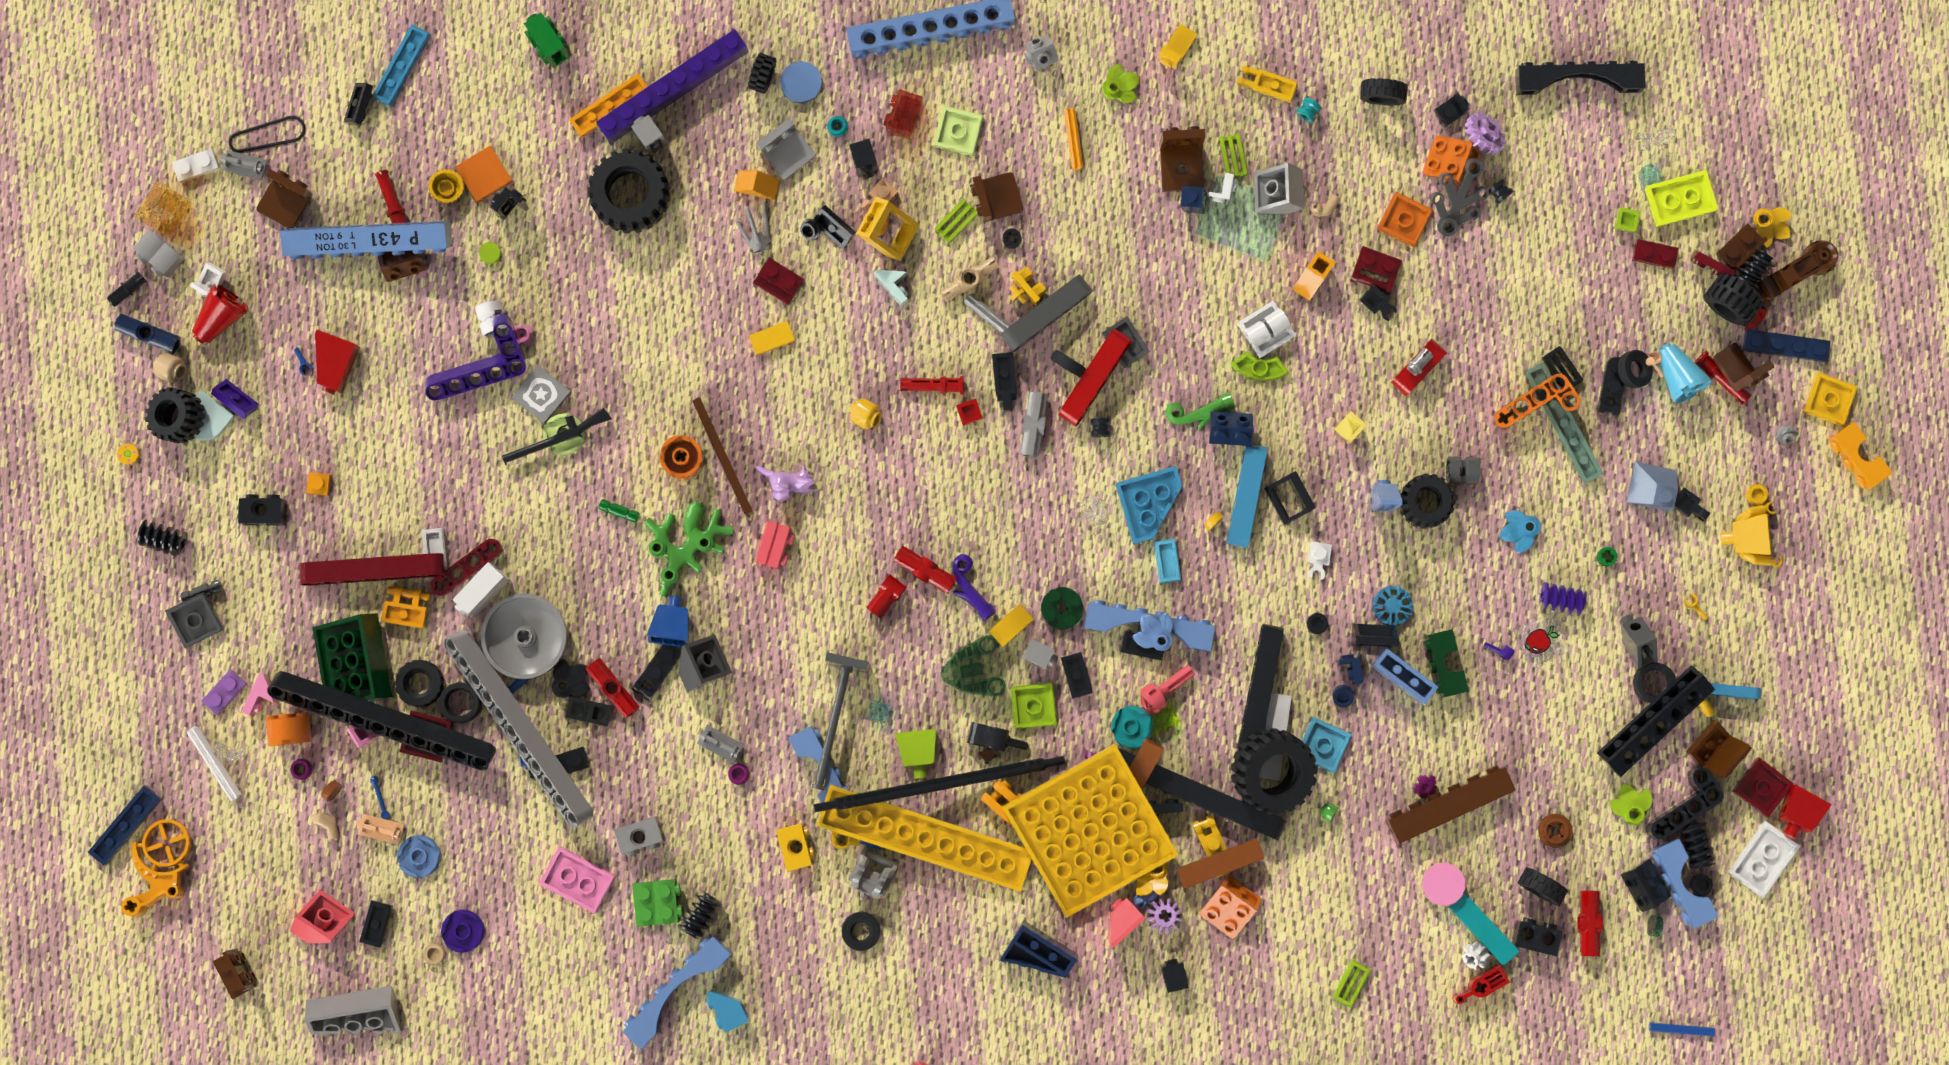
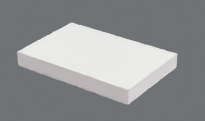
(1764, 859)

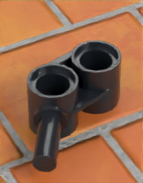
(993, 738)

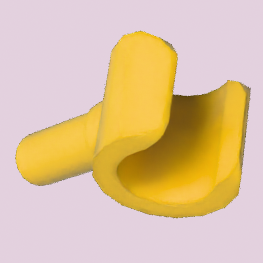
(1695, 606)

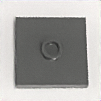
(194, 619)

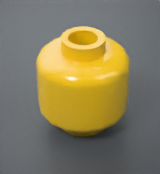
(865, 413)

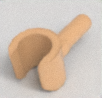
(1655, 359)

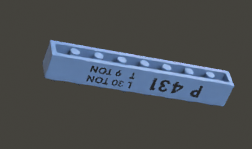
(366, 238)

